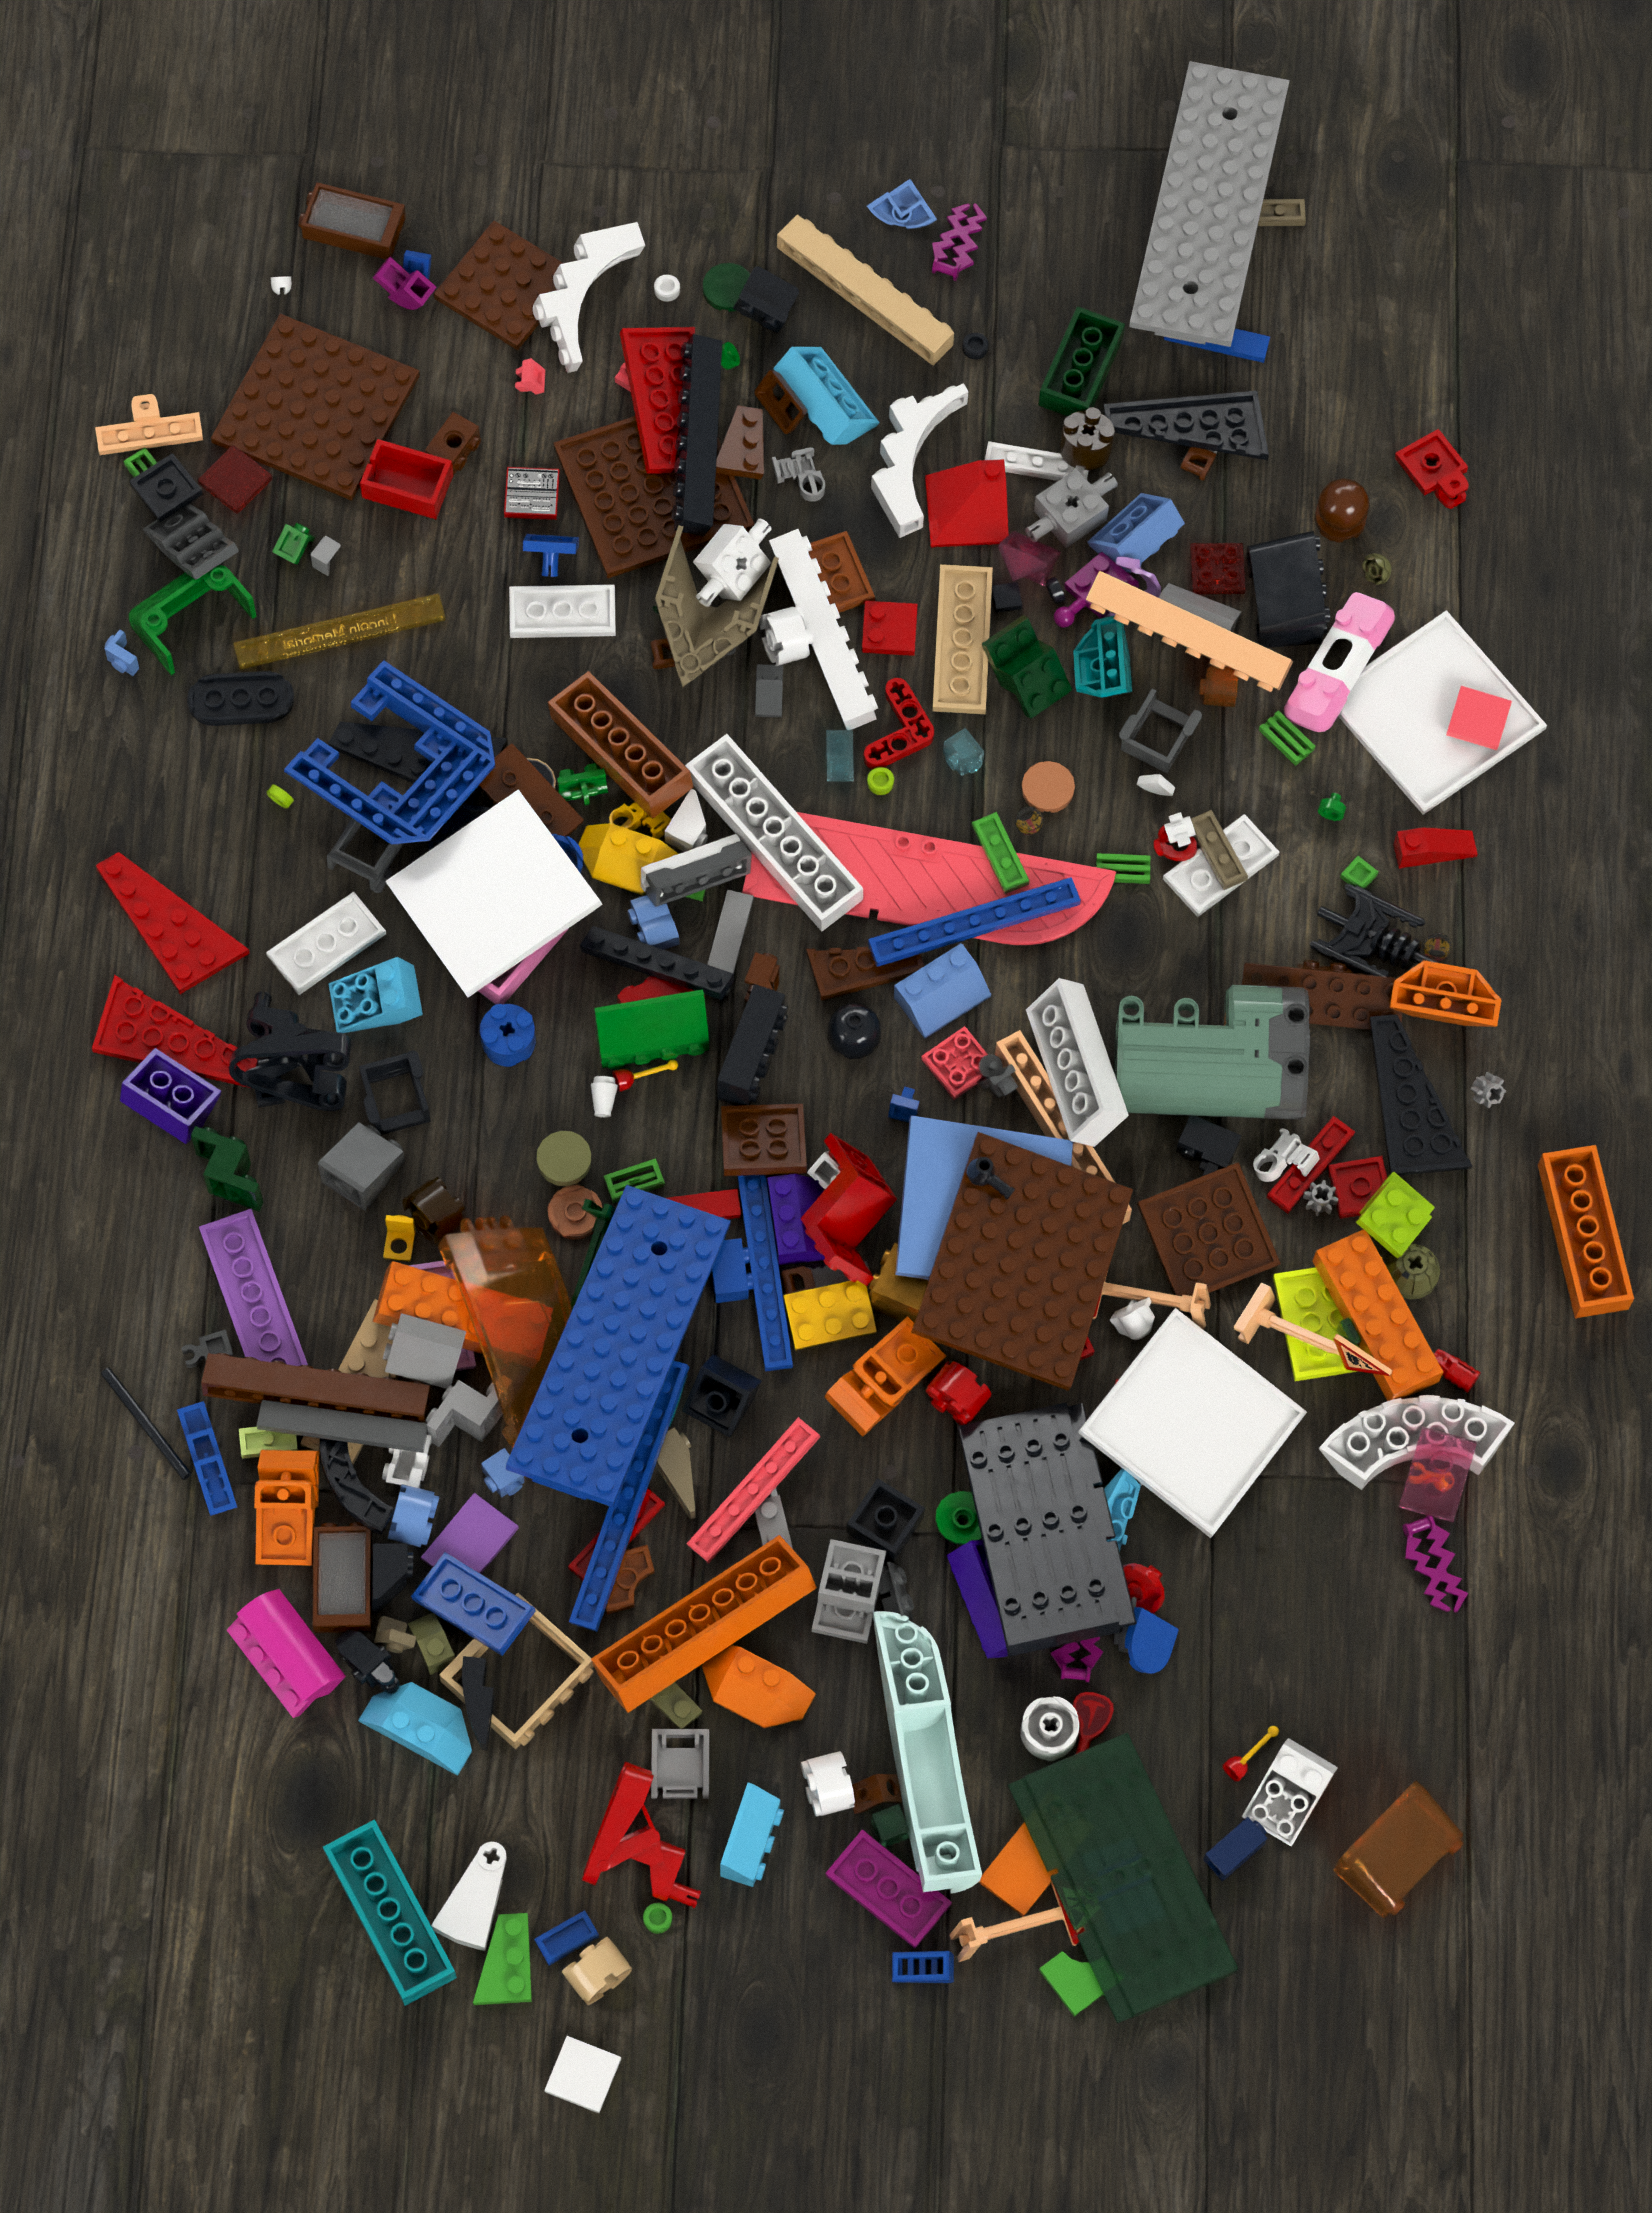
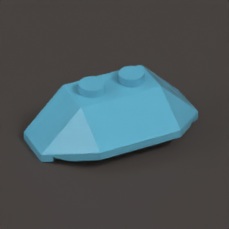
(421, 1724)

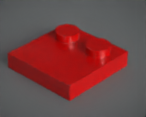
(889, 628)

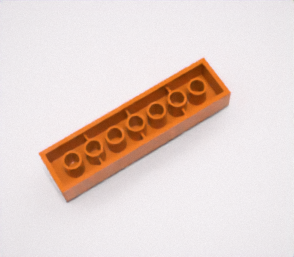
(703, 1623)

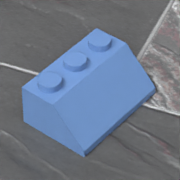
(1138, 529)
(942, 991)

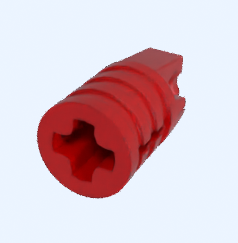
(1456, 1370)

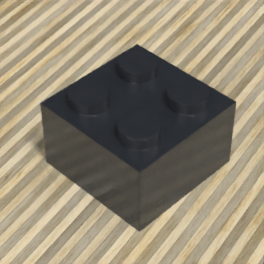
(885, 1519)

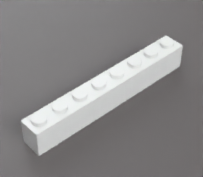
(828, 638)

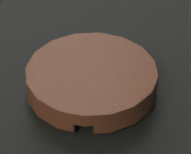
(1048, 786)
(567, 1214)

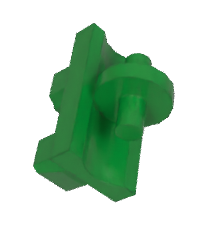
(582, 785)

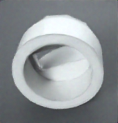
(281, 282)

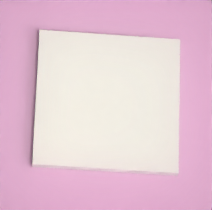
(1406, 705)
(493, 893)
(1192, 1422)

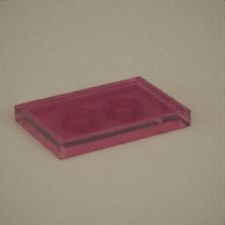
(1437, 1474)

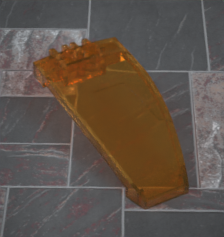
(513, 1304)

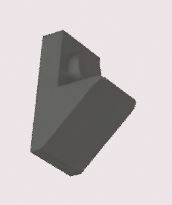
(769, 691)

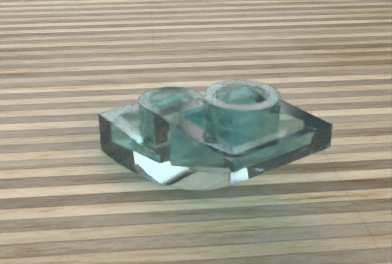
(839, 755)

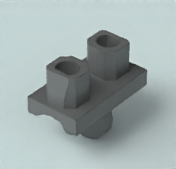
(998, 1077)

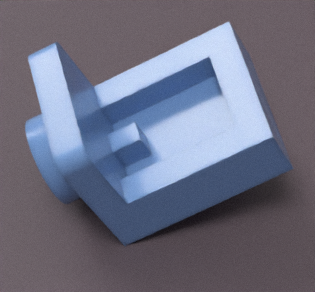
(119, 657)

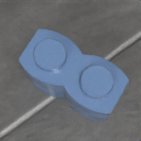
(654, 923)

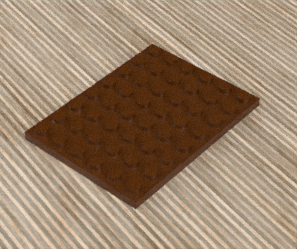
(1023, 1271)

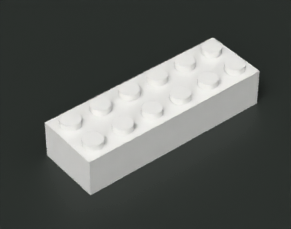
(1077, 1062)

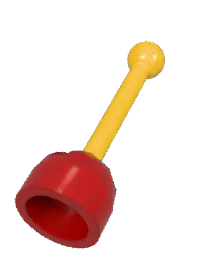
(625, 1078)
(1237, 1767)

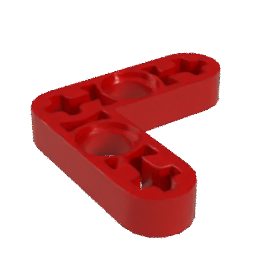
(907, 733)

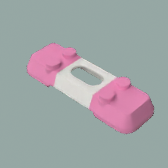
(1323, 691)

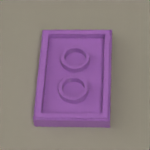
(473, 1535)

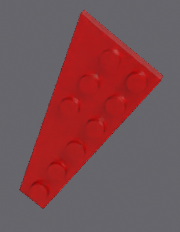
(653, 375)
(176, 933)
(138, 1024)

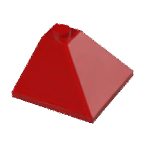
(968, 504)

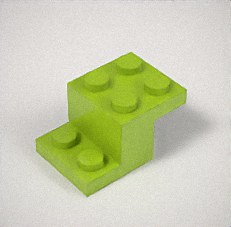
(1395, 1215)

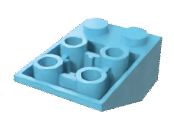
(376, 997)

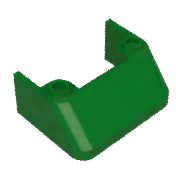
(151, 615)

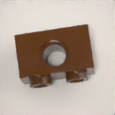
(455, 431)

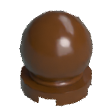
(1342, 510)

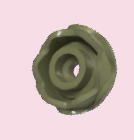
(1377, 568)

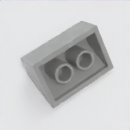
(1201, 606)

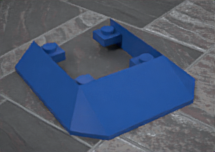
(451, 740)

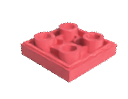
(1479, 718)
(956, 1062)

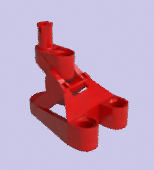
(641, 1845)

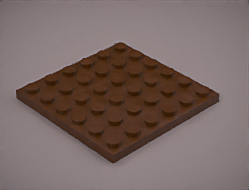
(315, 406)
(632, 510)

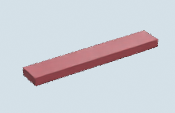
(753, 1490)

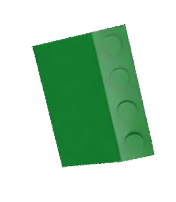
(652, 1029)

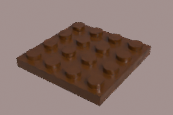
(500, 284)
(1208, 1232)

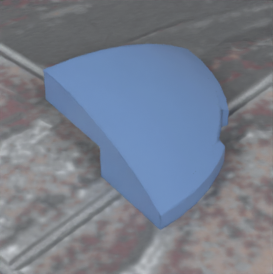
(903, 207)

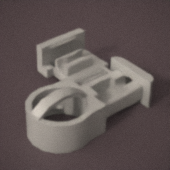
(804, 469)

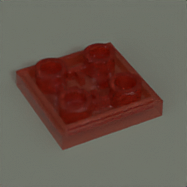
(235, 479)
(1217, 568)

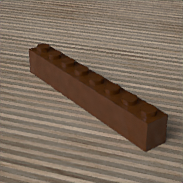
(303, 1385)

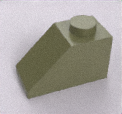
(432, 1643)

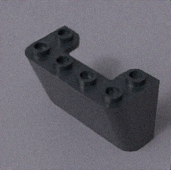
(1289, 591)

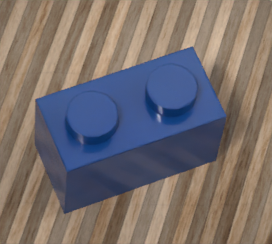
(730, 1274)

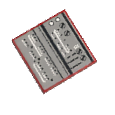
(531, 493)

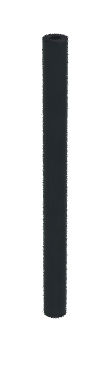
(146, 1423)

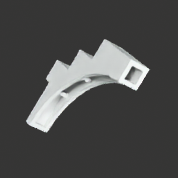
(594, 255)
(913, 424)

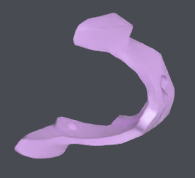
(1132, 564)

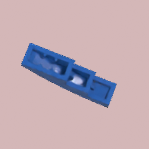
(207, 1458)

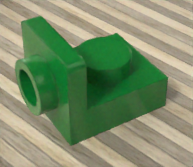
(293, 542)

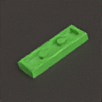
(1000, 853)

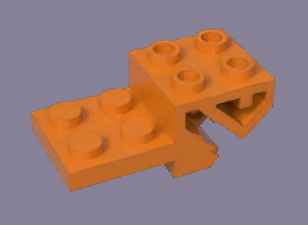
(884, 1377)
(286, 1506)

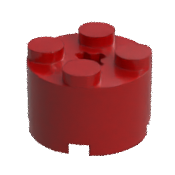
(957, 1392)

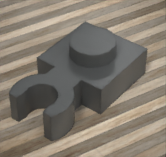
(212, 1343)

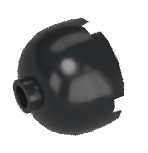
(854, 1030)

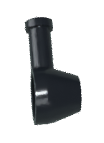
(984, 1177)

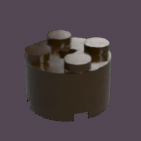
(1087, 439)
(434, 1210)

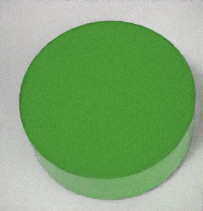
(657, 1918)

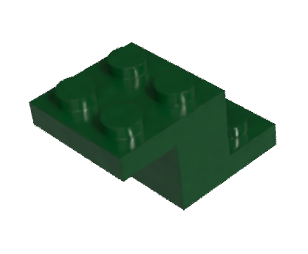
(1026, 666)
(227, 1168)

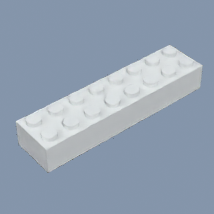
(774, 832)

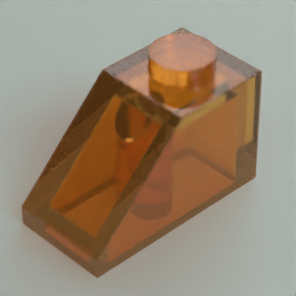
(1219, 687)

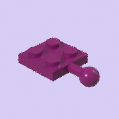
(1081, 583)

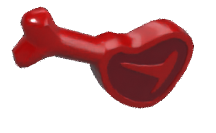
(1094, 1717)

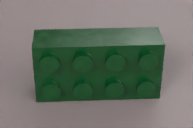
(1081, 362)

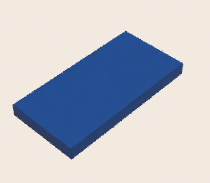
(473, 1603)

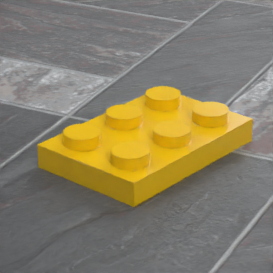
(829, 1314)

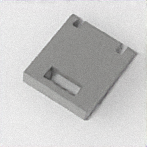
(680, 1770)

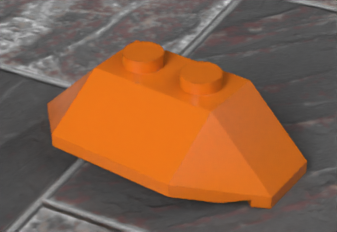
(1446, 995)
(756, 1688)

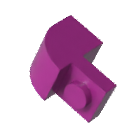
(404, 288)

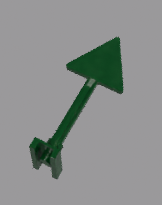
(603, 1219)

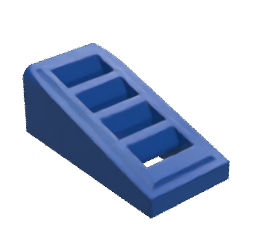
(934, 1977)

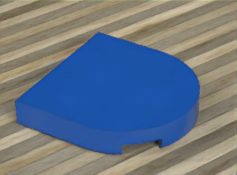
(1149, 1642)

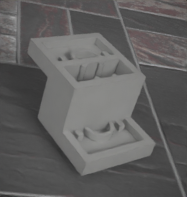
(466, 1410)
(848, 1591)

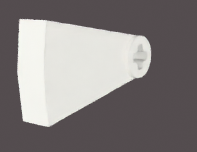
(472, 1905)

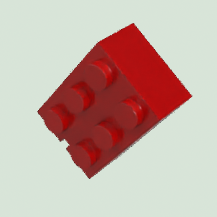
(406, 479)

